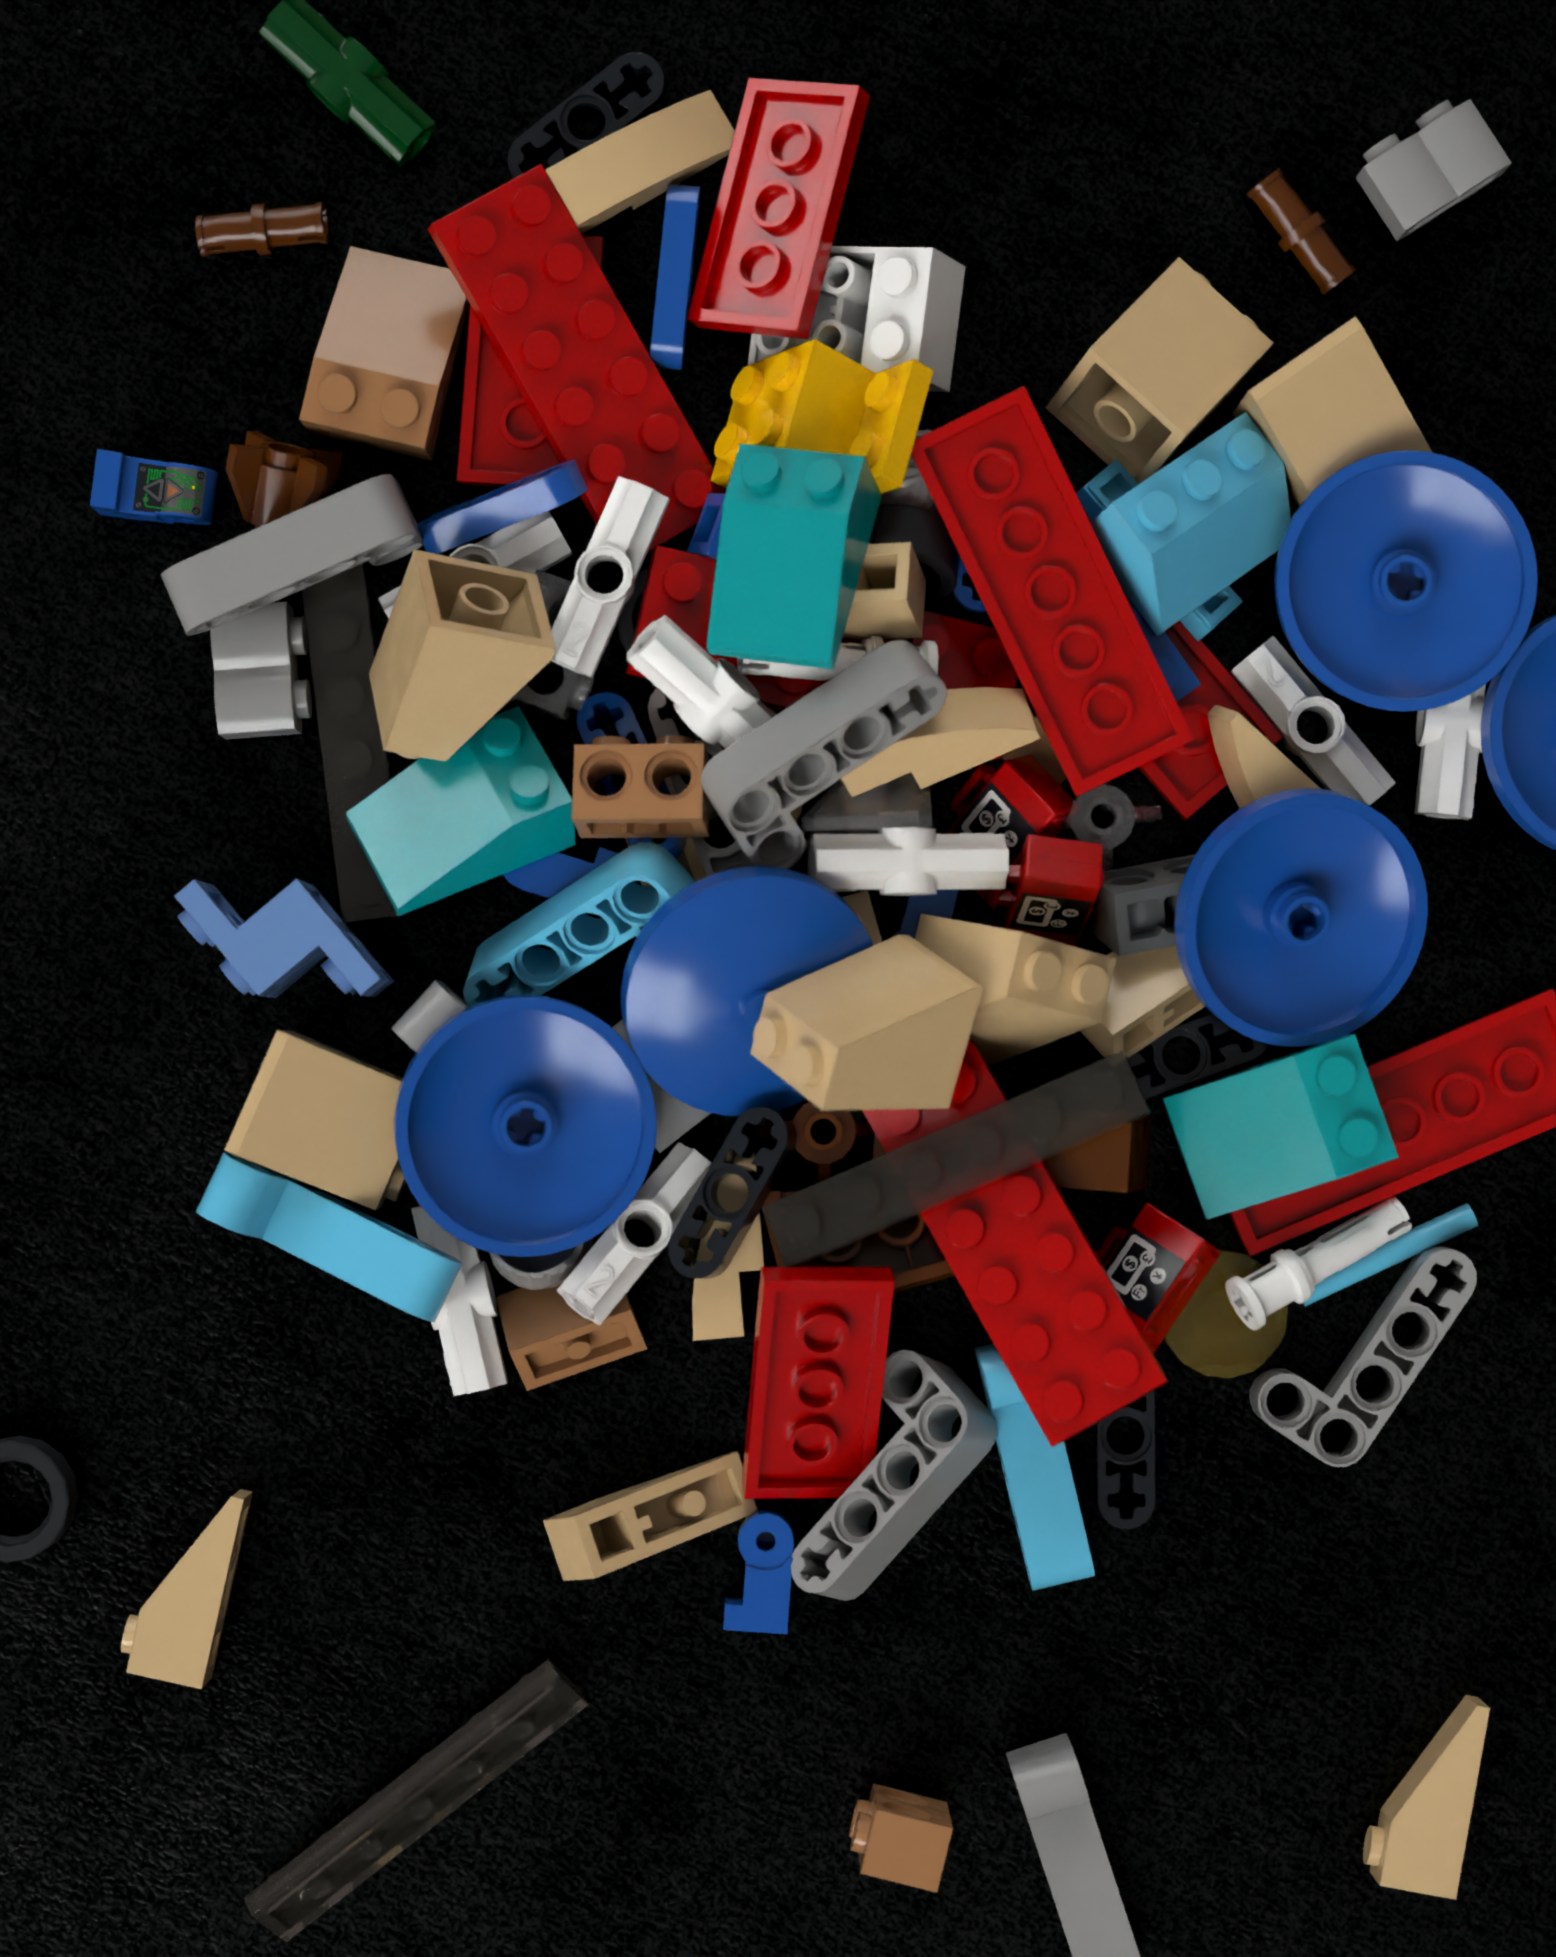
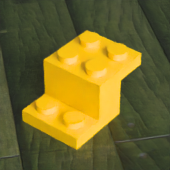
(828, 405)

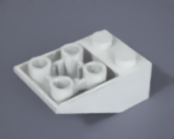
(885, 310)

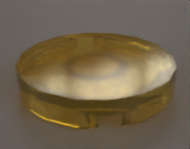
(1213, 1336)

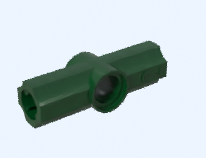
(348, 79)

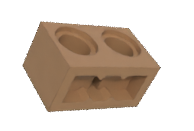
(639, 806)
(901, 1837)

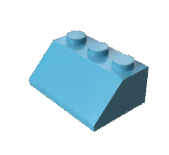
(1197, 523)

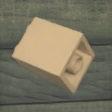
(1158, 372)
(1331, 410)
(455, 652)
(1029, 983)
(871, 1029)
(322, 1121)

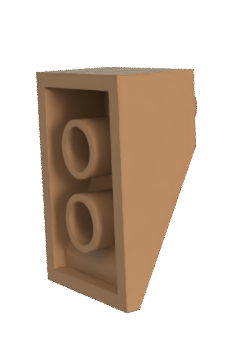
(386, 354)

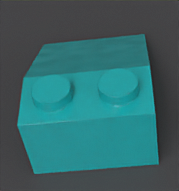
(790, 554)
(465, 818)
(1280, 1127)

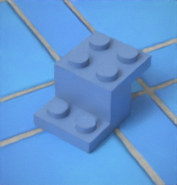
(281, 941)

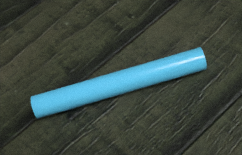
(1397, 1250)

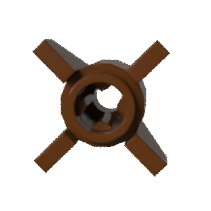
(278, 477)
(823, 1153)

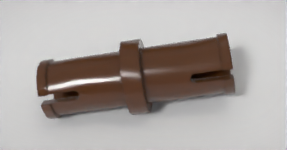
(262, 229)
(1301, 231)

